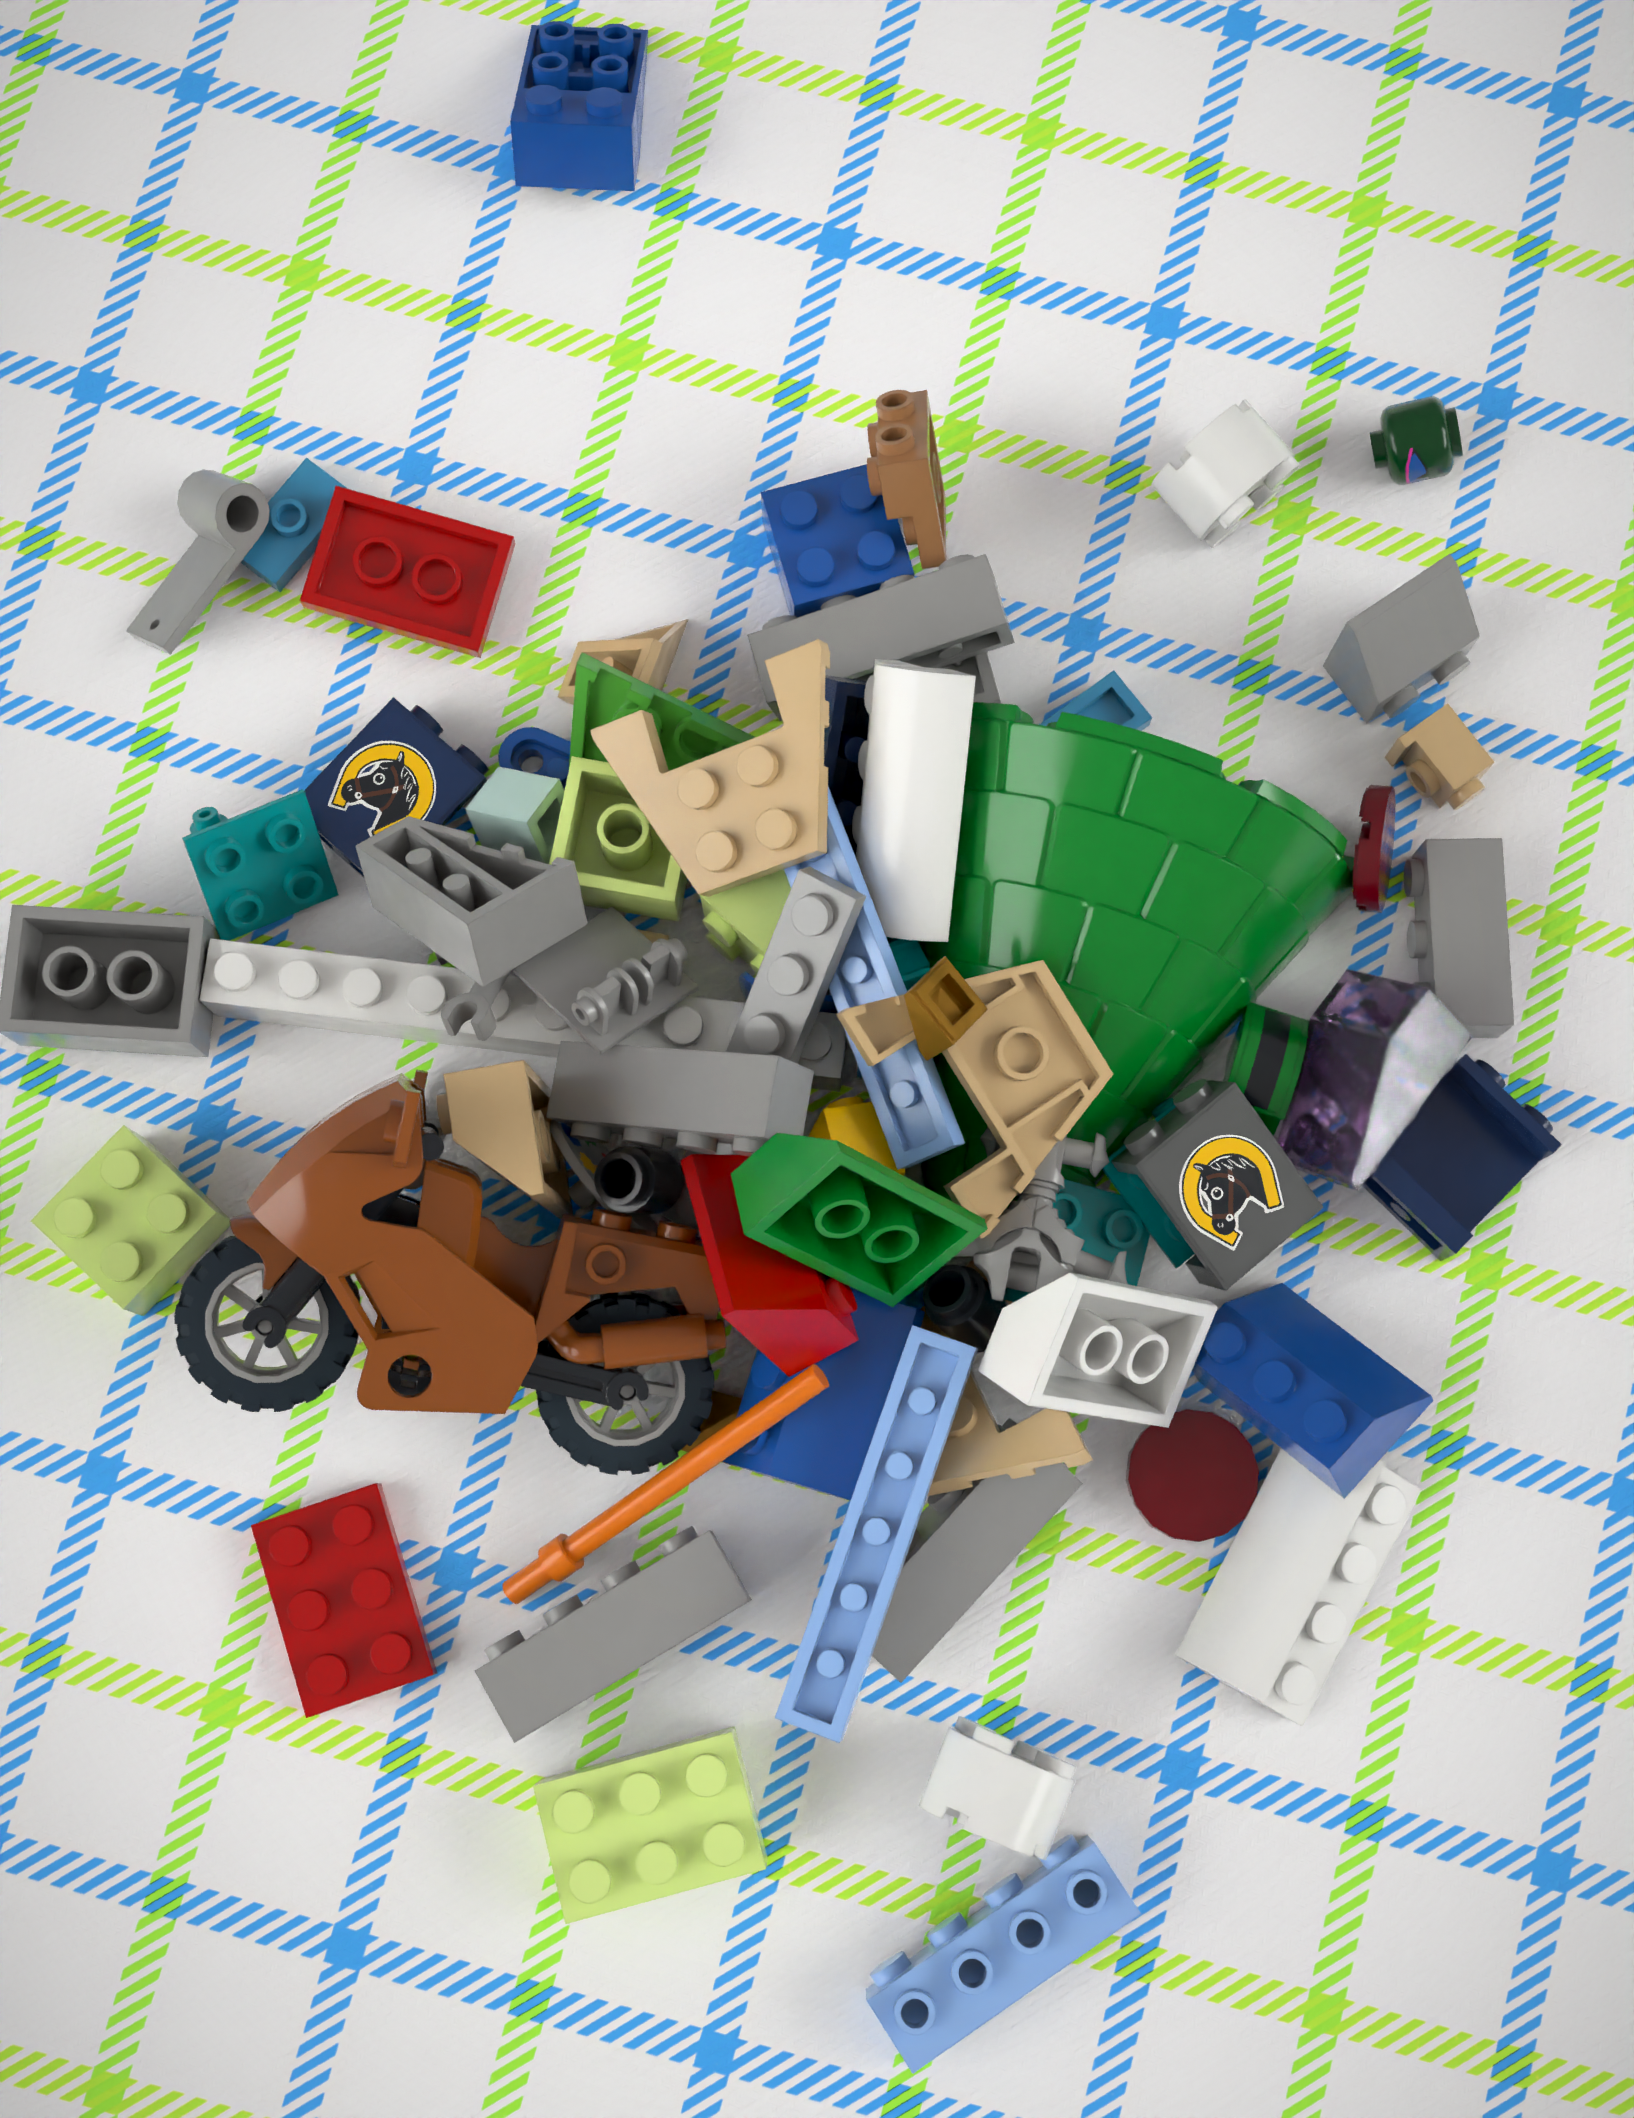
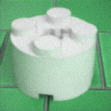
(1226, 472)
(999, 1792)

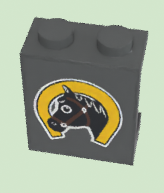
(1219, 1180)

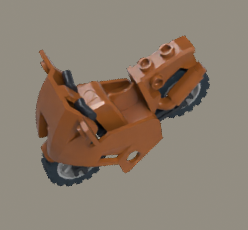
(451, 1294)

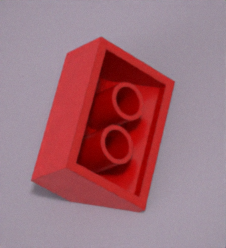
(768, 1297)

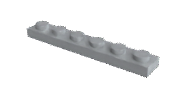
(790, 983)

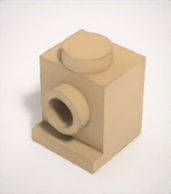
(1442, 759)

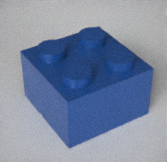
(831, 539)

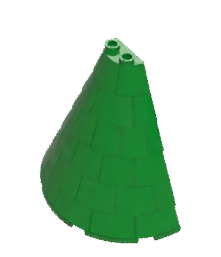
(1142, 892)

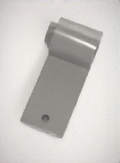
(228, 522)

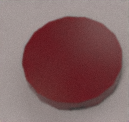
(1374, 848)
(1192, 1476)

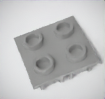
(608, 979)

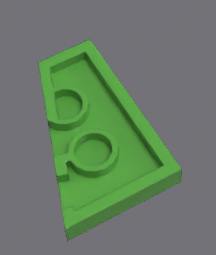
(610, 694)

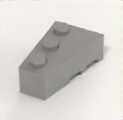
(468, 900)

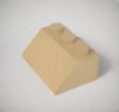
(503, 1123)

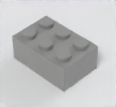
(106, 981)

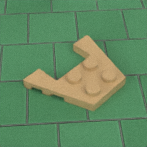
(745, 805)
(1020, 1064)
(981, 1451)

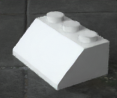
(1098, 1348)

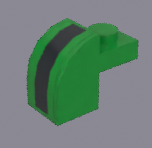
(1267, 1060)

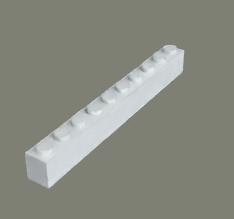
(408, 999)

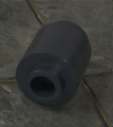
(639, 1180)
(962, 1305)

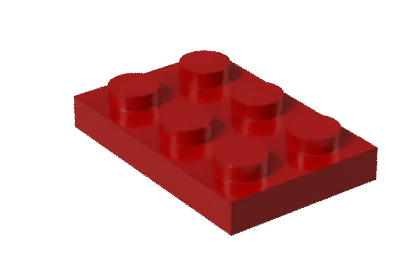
(407, 571)
(343, 1599)

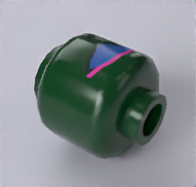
(1417, 440)

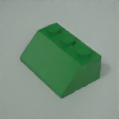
(849, 1215)

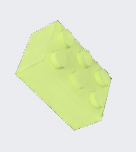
(650, 1825)

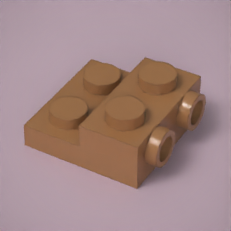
(908, 471)

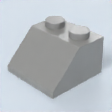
(1405, 642)

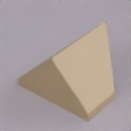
(640, 655)

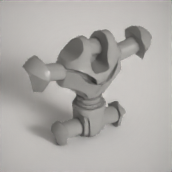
(1030, 1240)

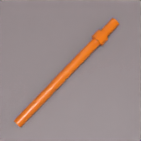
(566, 1553)

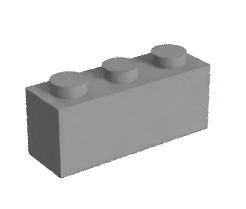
(1462, 930)

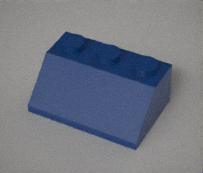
(1307, 1384)
(830, 1434)

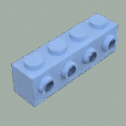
(999, 1951)

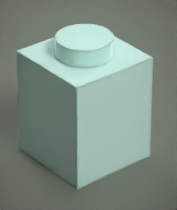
(518, 811)

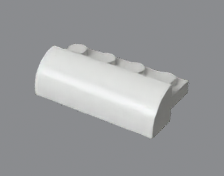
(913, 794)
(1296, 1583)

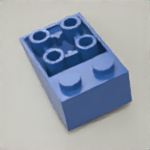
(580, 107)

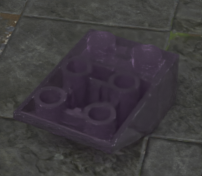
(1365, 1073)

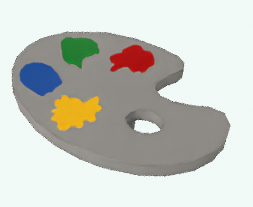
(584, 1159)

